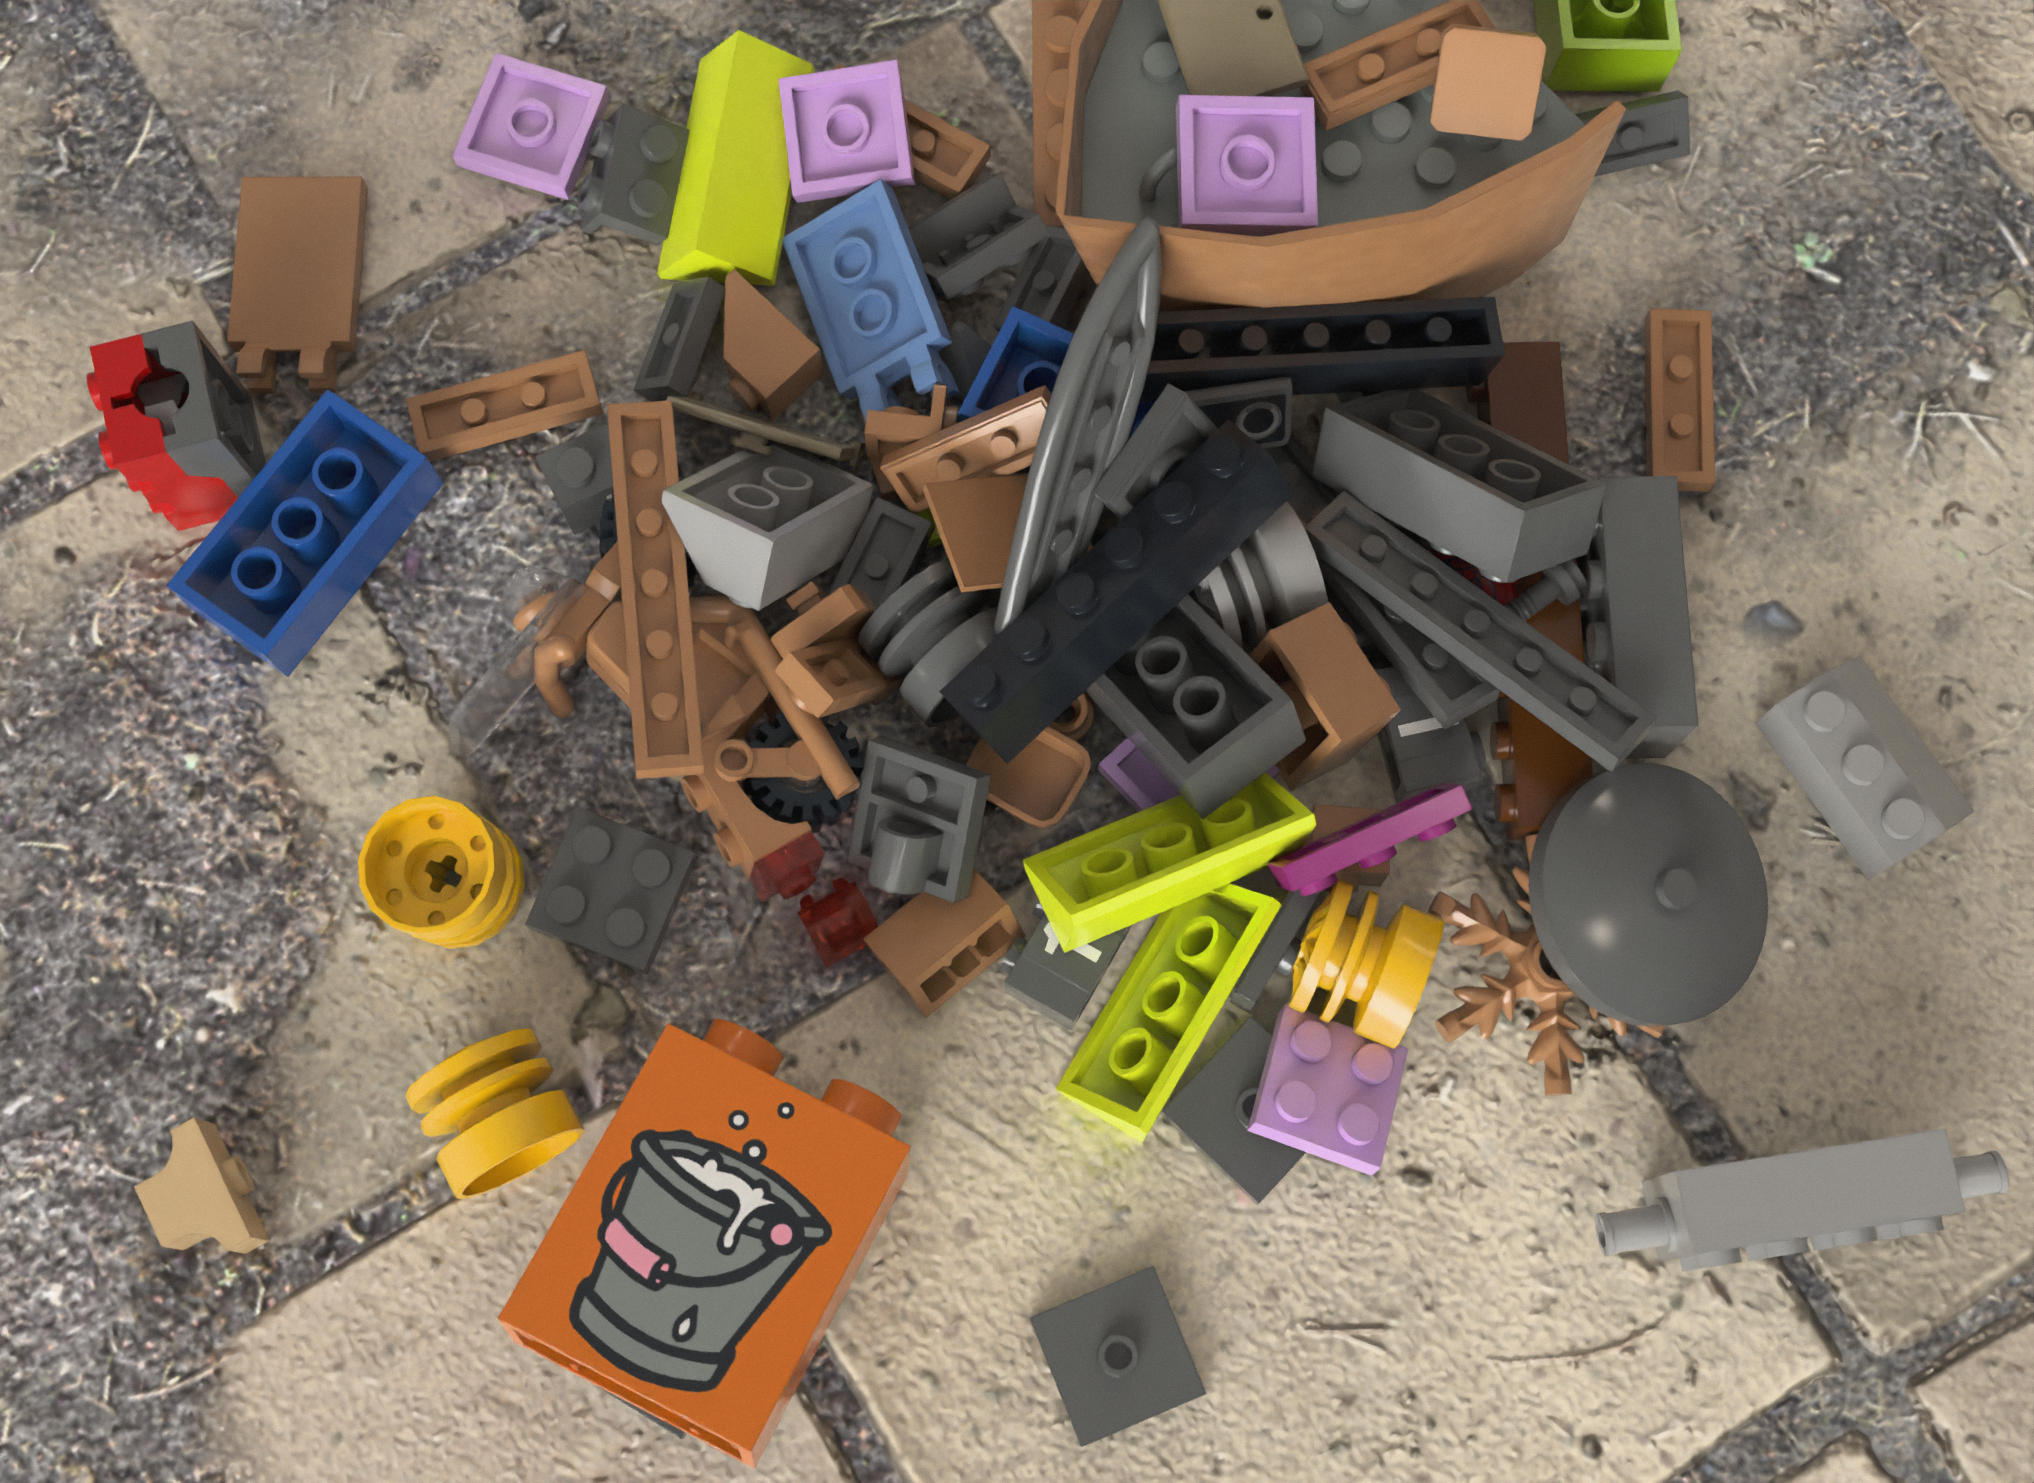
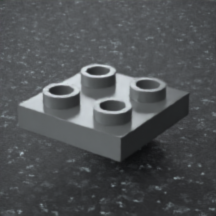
(918, 820)

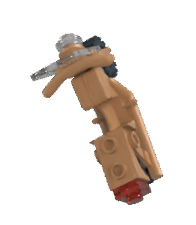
(793, 769)

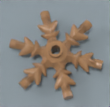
(1523, 980)

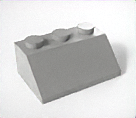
(766, 521)
(1863, 766)

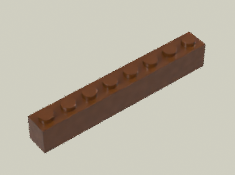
(1537, 763)

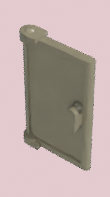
(1234, 47)
(757, 431)

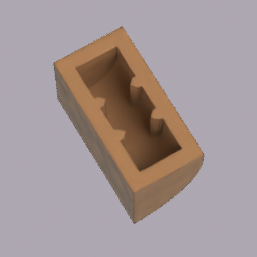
(943, 945)

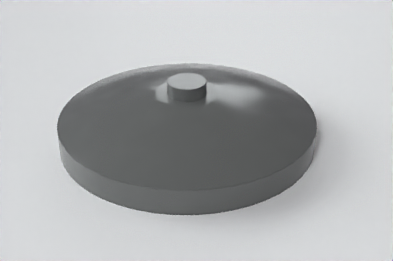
(1648, 895)

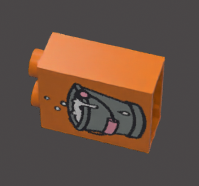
(712, 1237)

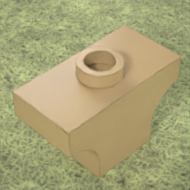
(202, 1193)

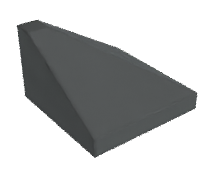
(964, 357)

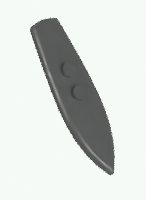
(1085, 423)

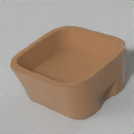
(1038, 781)

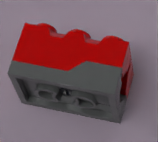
(176, 422)

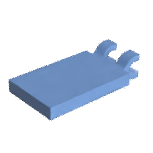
(870, 299)

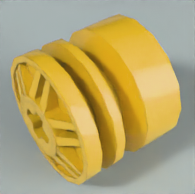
(413, 851)
(1366, 963)
(491, 1104)

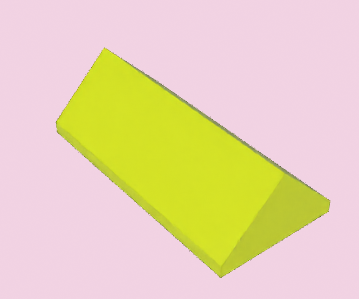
(734, 167)
(1162, 859)
(1166, 1006)

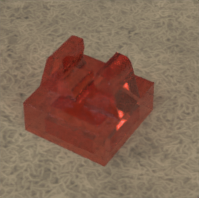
(837, 921)

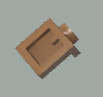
(901, 426)

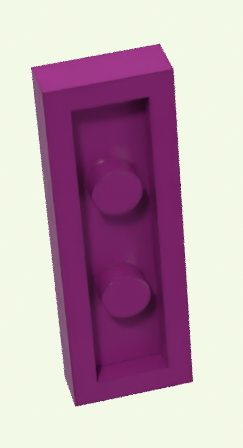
(1370, 839)

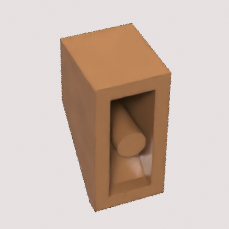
(764, 352)

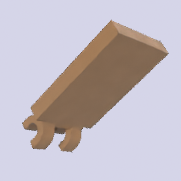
(296, 276)

